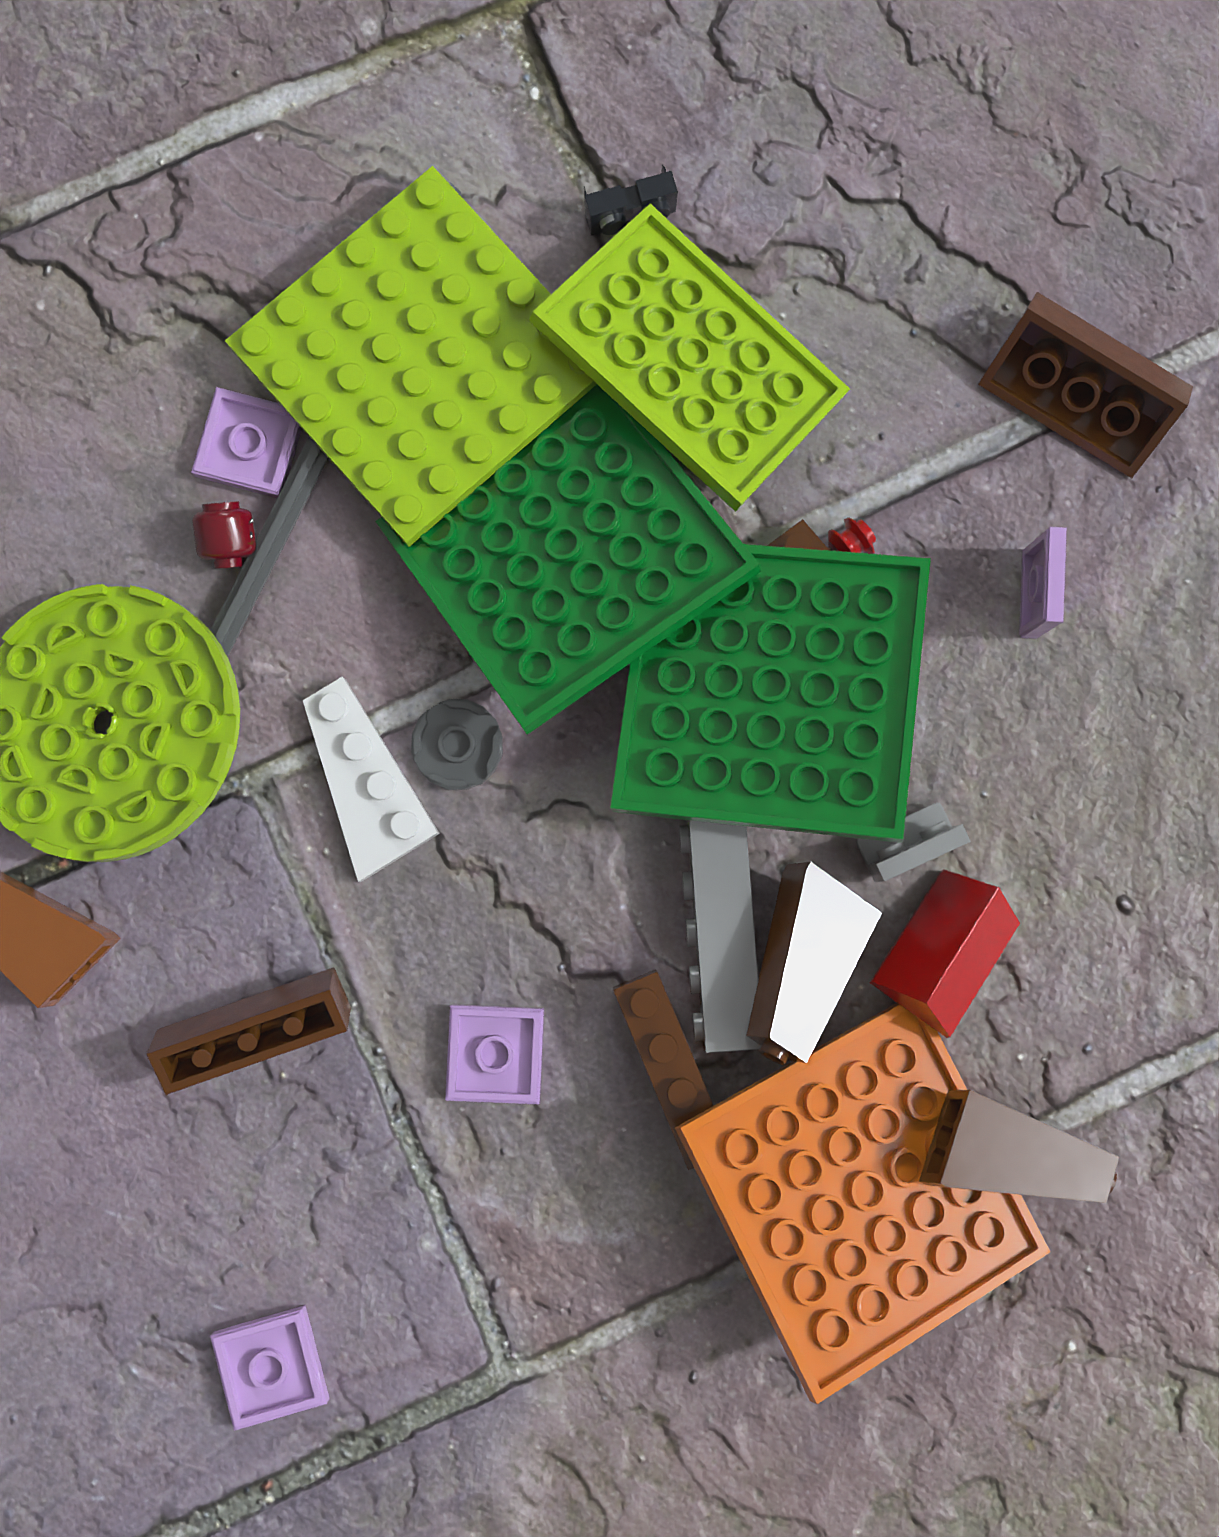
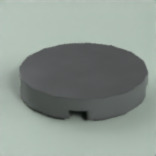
(457, 744)

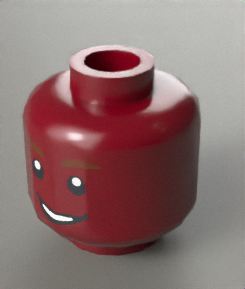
(224, 534)

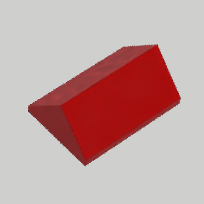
(947, 950)

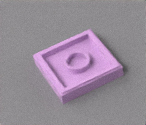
(247, 443)
(1043, 583)
(494, 1054)
(269, 1367)

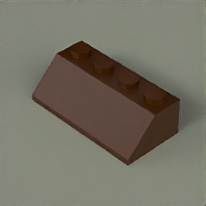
(1086, 385)

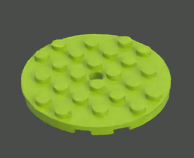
(167, 734)

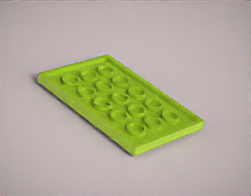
(690, 356)

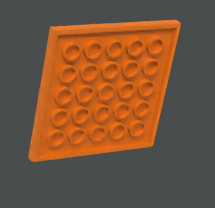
(829, 1206)

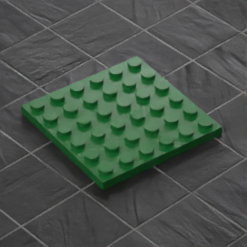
(575, 559)
(784, 700)

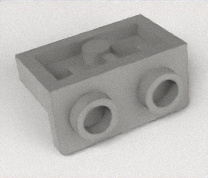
(925, 838)

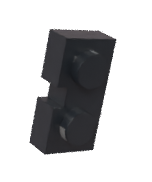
(615, 207)

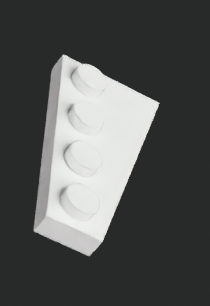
(368, 788)

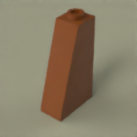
(46, 943)

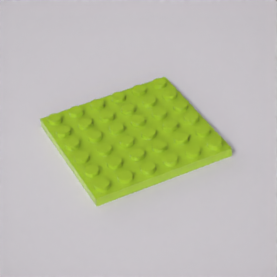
(414, 356)

